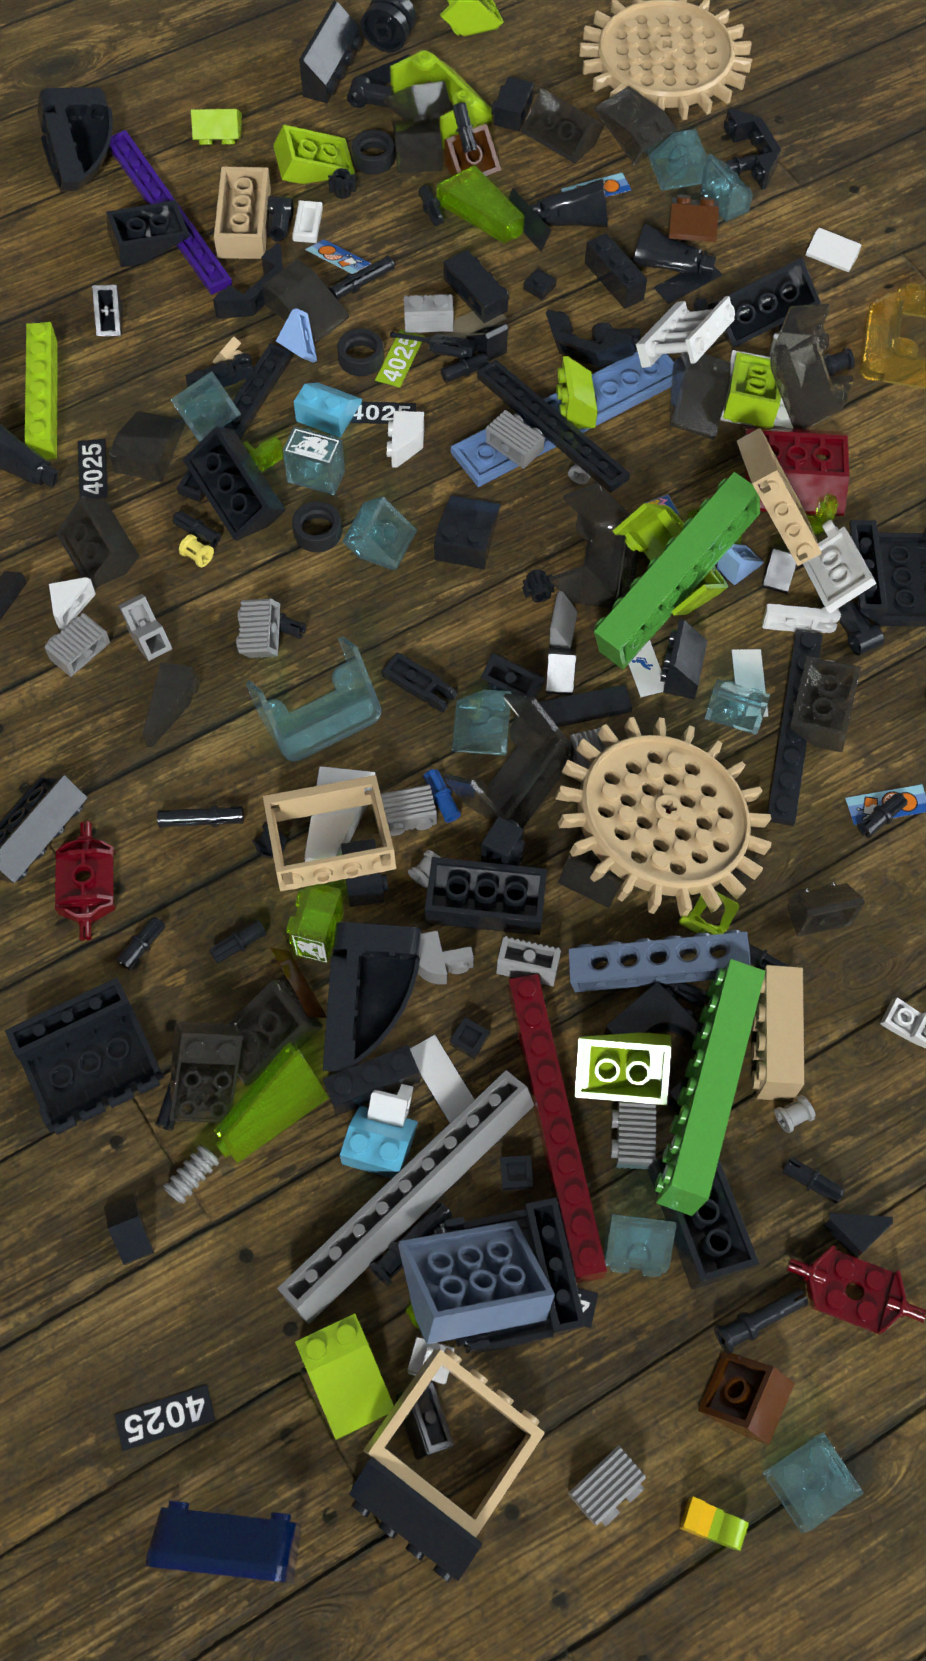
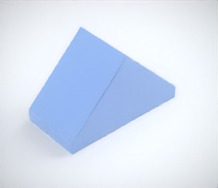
(297, 335)
(738, 563)

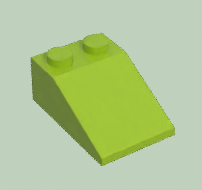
(310, 155)
(752, 392)
(624, 1067)
(345, 1376)

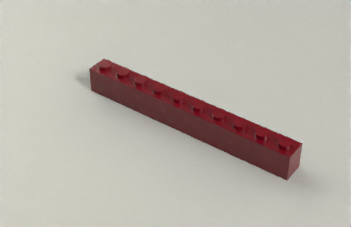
(556, 1128)

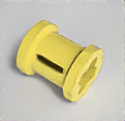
(195, 550)

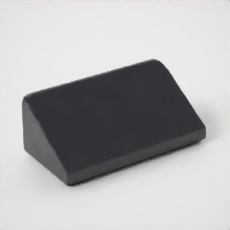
(10, 587)
(427, 1425)

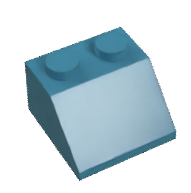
(325, 408)
(377, 1145)

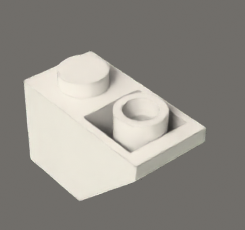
(406, 435)

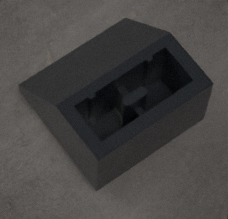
(683, 661)

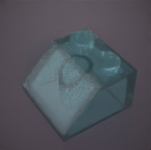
(679, 160)
(726, 188)
(205, 406)
(380, 534)
(737, 706)
(482, 723)
(639, 1245)

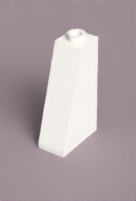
(335, 827)

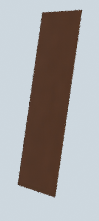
(298, 983)

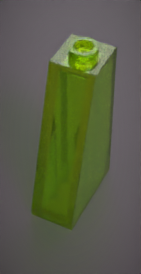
(481, 204)
(270, 1105)

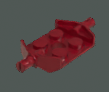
(90, 899)
(882, 1291)

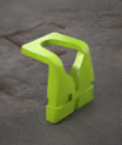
(698, 925)

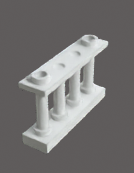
(685, 332)

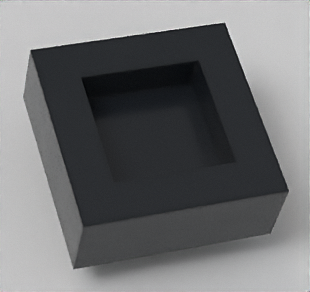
(539, 284)
(469, 1038)
(516, 1173)

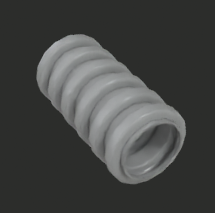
(191, 1174)

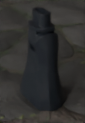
(575, 207)
(659, 251)
(24, 461)

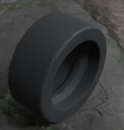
(373, 164)
(355, 338)
(311, 511)

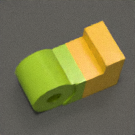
(713, 1524)

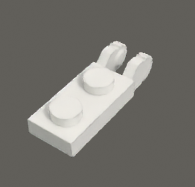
(799, 618)

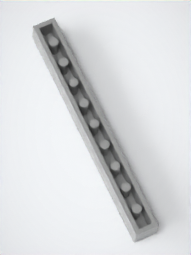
(406, 1197)

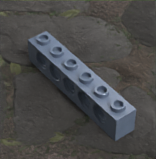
(646, 972)

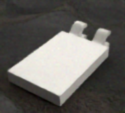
(840, 570)

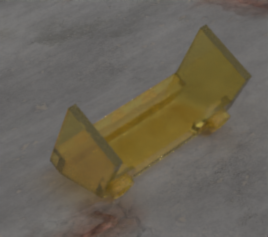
(886, 354)

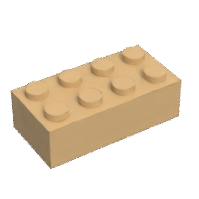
(242, 212)
(779, 1035)

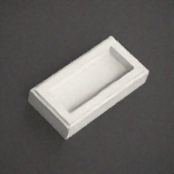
(307, 221)

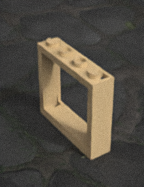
(778, 497)
(323, 800)
(497, 1399)

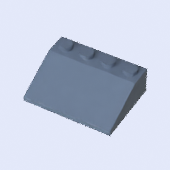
(474, 1282)

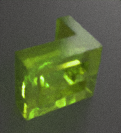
(266, 453)
(825, 511)

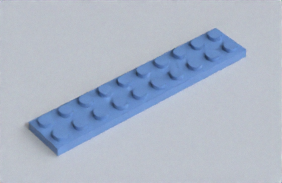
(615, 390)

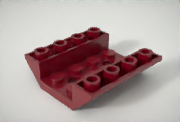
(807, 474)

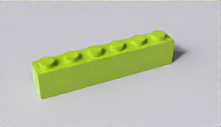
(41, 389)

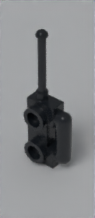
(444, 344)

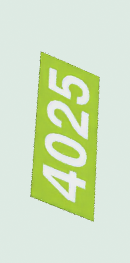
(398, 360)

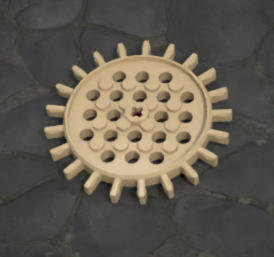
(667, 53)
(663, 816)

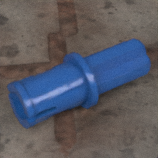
(442, 796)

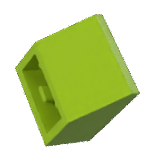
(576, 394)

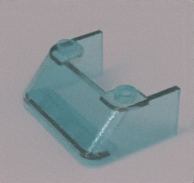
(327, 718)

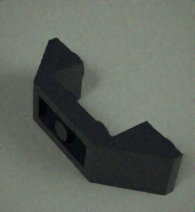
(746, 126)
(233, 304)
(612, 349)

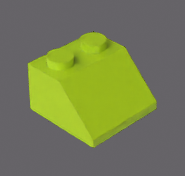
(216, 125)

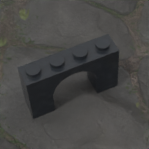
(656, 1013)

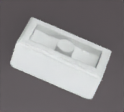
(833, 250)

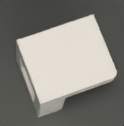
(389, 1107)
(419, 1356)

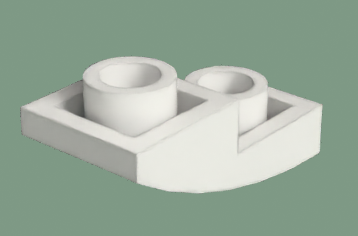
(905, 1022)

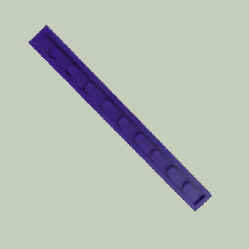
(154, 191)

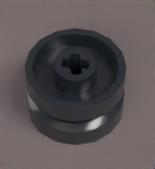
(388, 24)

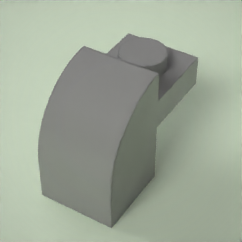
(144, 628)
(436, 964)

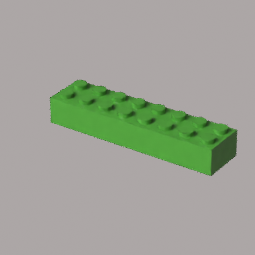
(677, 570)
(710, 1088)

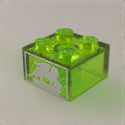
(315, 921)

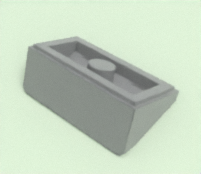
(562, 622)

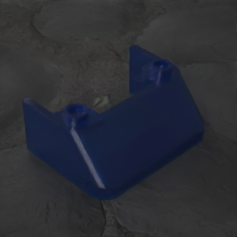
(224, 1544)

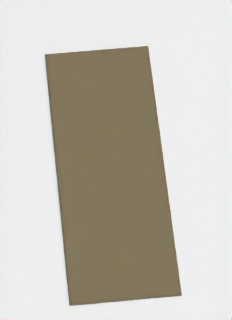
(468, 324)

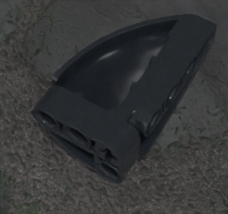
(76, 133)
(368, 988)

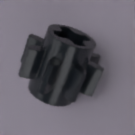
(342, 183)
(538, 586)

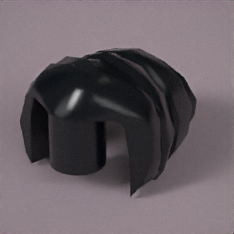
(263, 842)

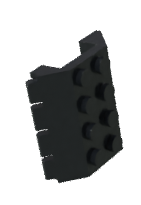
(900, 574)
(85, 1056)
(546, 1237)

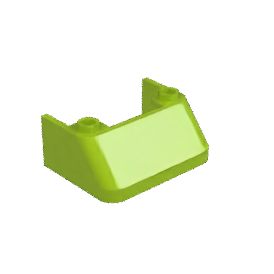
(472, 16)
(427, 67)
(649, 532)

